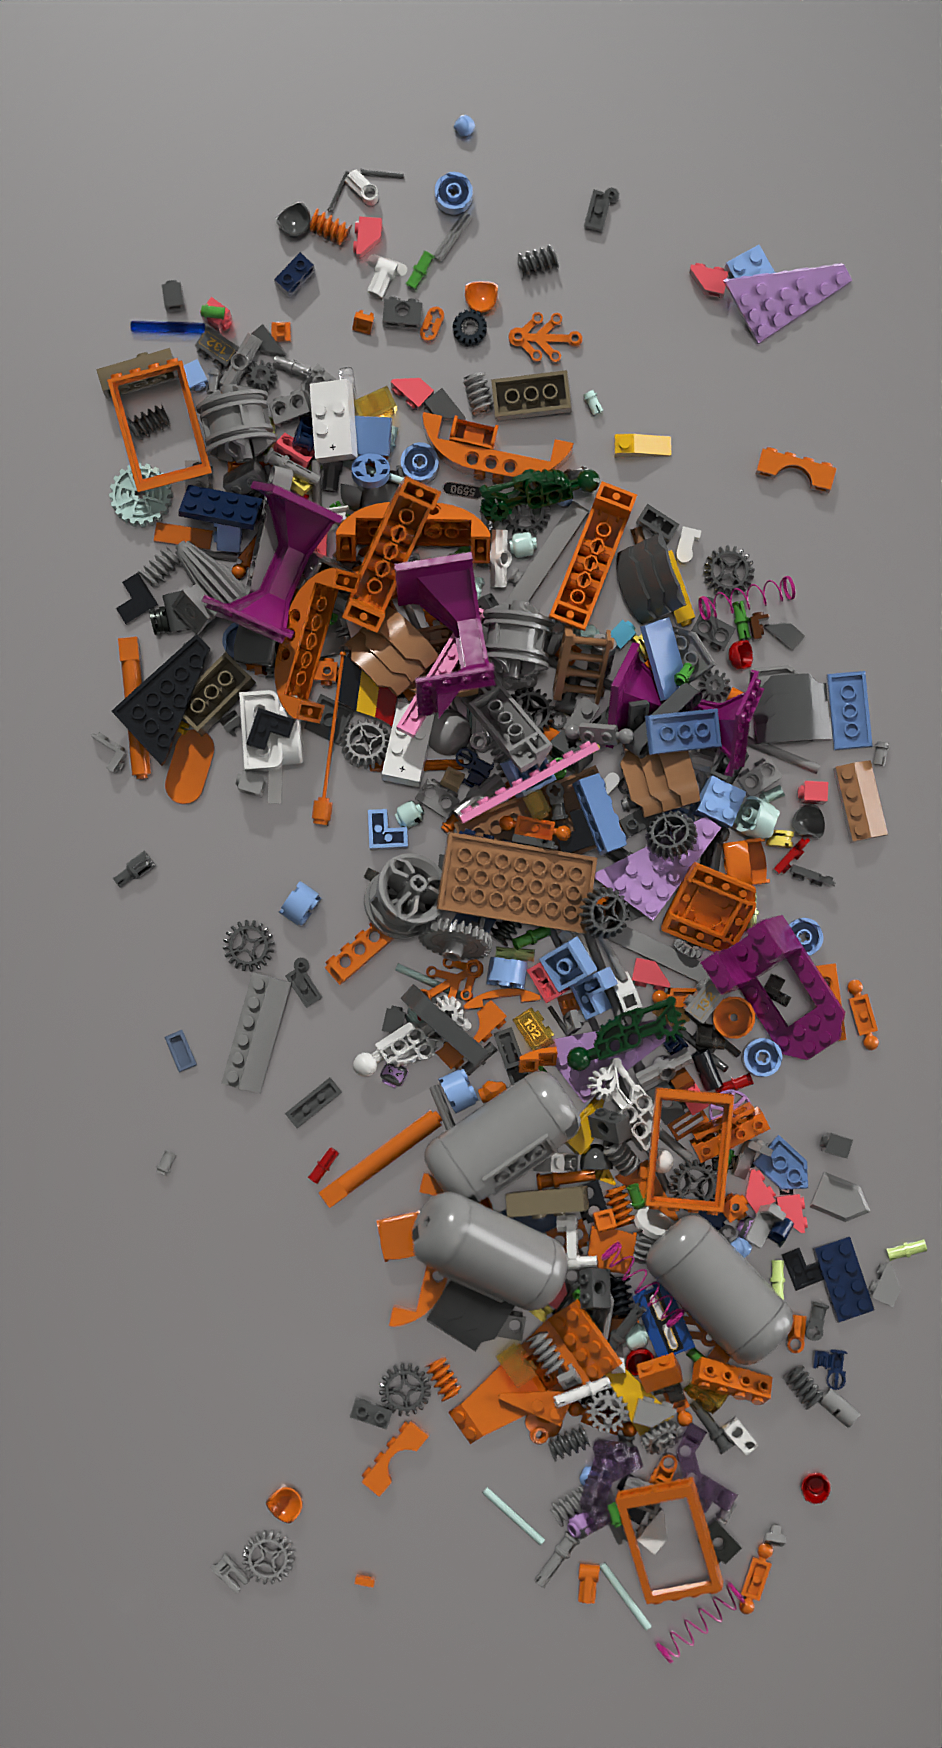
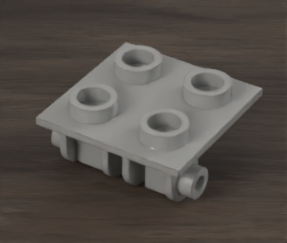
(336, 637)

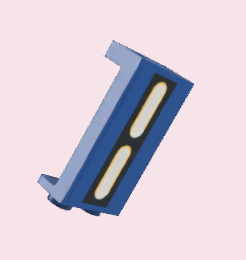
(664, 1339)

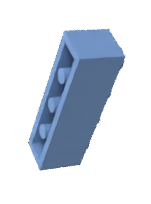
(599, 814)

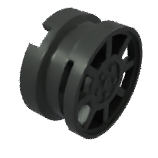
(161, 618)

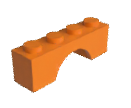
(819, 475)
(489, 1017)
(378, 1476)

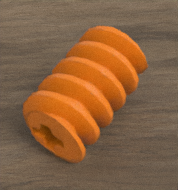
(330, 228)
(619, 1206)
(443, 1378)

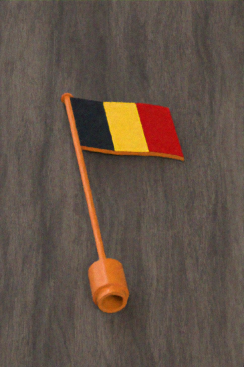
(362, 695)

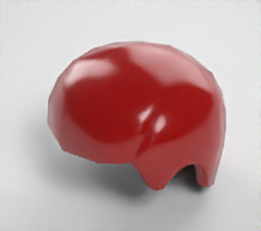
(741, 655)
(636, 1357)
(816, 1488)

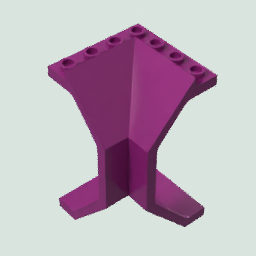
(299, 530)
(449, 594)
(637, 683)

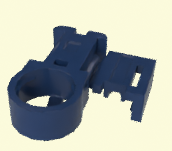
(478, 767)
(834, 1362)

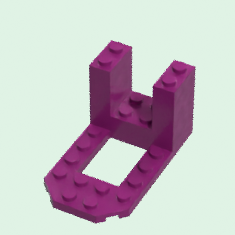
(757, 953)

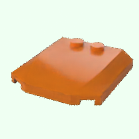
(710, 909)

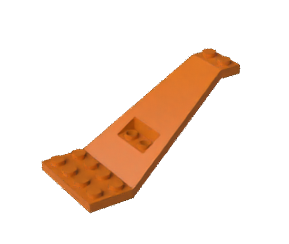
(579, 1345)

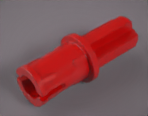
(737, 1083)
(323, 1165)

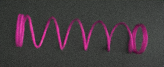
(784, 579)
(680, 1312)
(662, 1649)

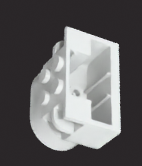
(279, 749)

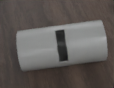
(839, 1407)

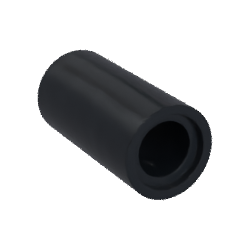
(706, 1067)

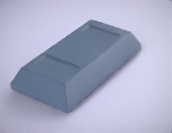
(180, 1051)

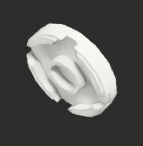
(652, 1222)

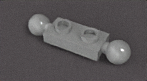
(599, 733)

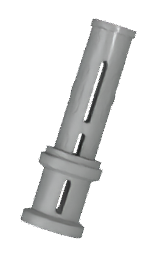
(283, 461)
(562, 1552)

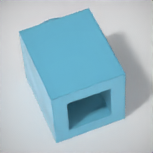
(623, 634)

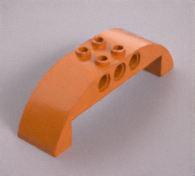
(459, 454)
(444, 527)
(390, 546)
(593, 556)
(300, 654)
(431, 1288)

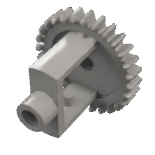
(456, 940)

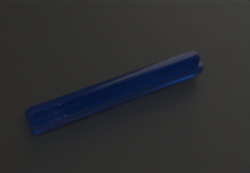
(167, 327)

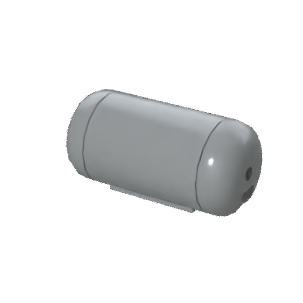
(503, 1138)
(489, 1252)
(720, 1289)

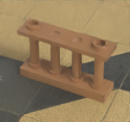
(567, 655)

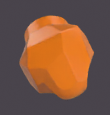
(491, 1090)

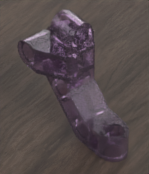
(614, 1462)
(707, 1489)

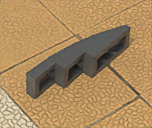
(510, 1054)

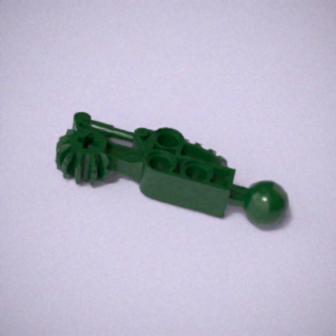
(535, 490)
(614, 1030)

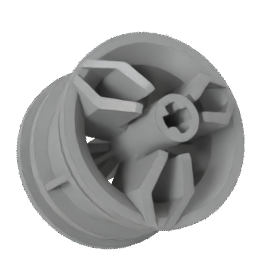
(236, 423)
(517, 639)
(398, 911)

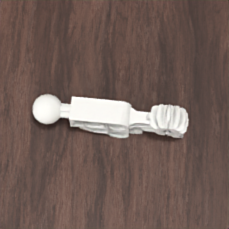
(409, 1049)
(639, 1116)

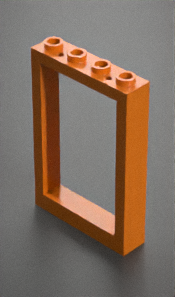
(174, 476)
(691, 1205)
(661, 1493)

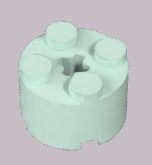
(756, 818)

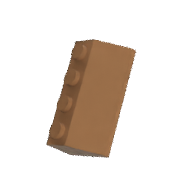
(860, 801)

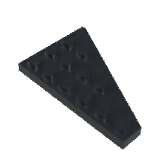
(160, 702)

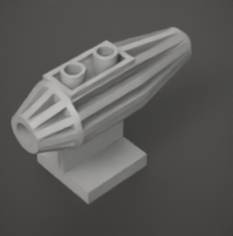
(208, 579)

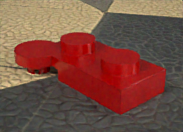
(783, 866)

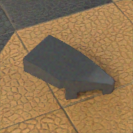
(269, 344)
(786, 633)

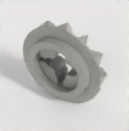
(688, 949)

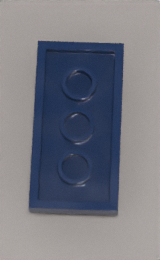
(220, 507)
(843, 1279)

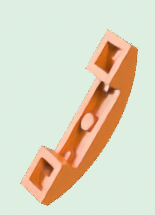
(525, 996)

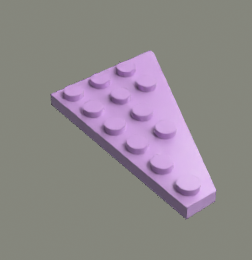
(778, 298)
(651, 880)
(579, 1079)

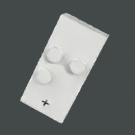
(333, 421)
(405, 754)

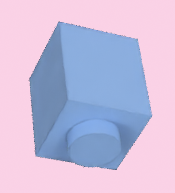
(195, 376)

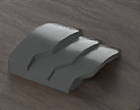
(649, 579)
(792, 710)
(469, 1315)

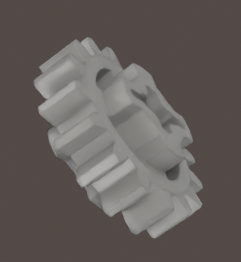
(607, 1402)
(661, 1437)

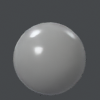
(449, 733)

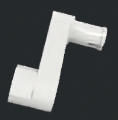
(569, 1224)

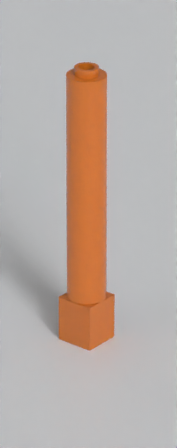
(131, 672)
(381, 1158)

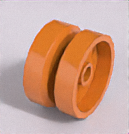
(733, 1029)

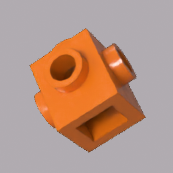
(327, 679)
(740, 1212)

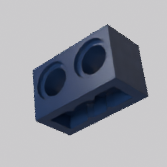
(294, 274)

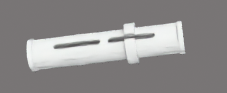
(576, 1394)

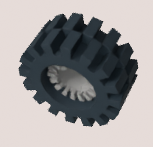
(460, 323)

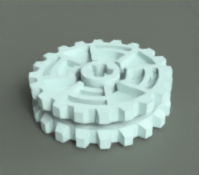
(138, 510)

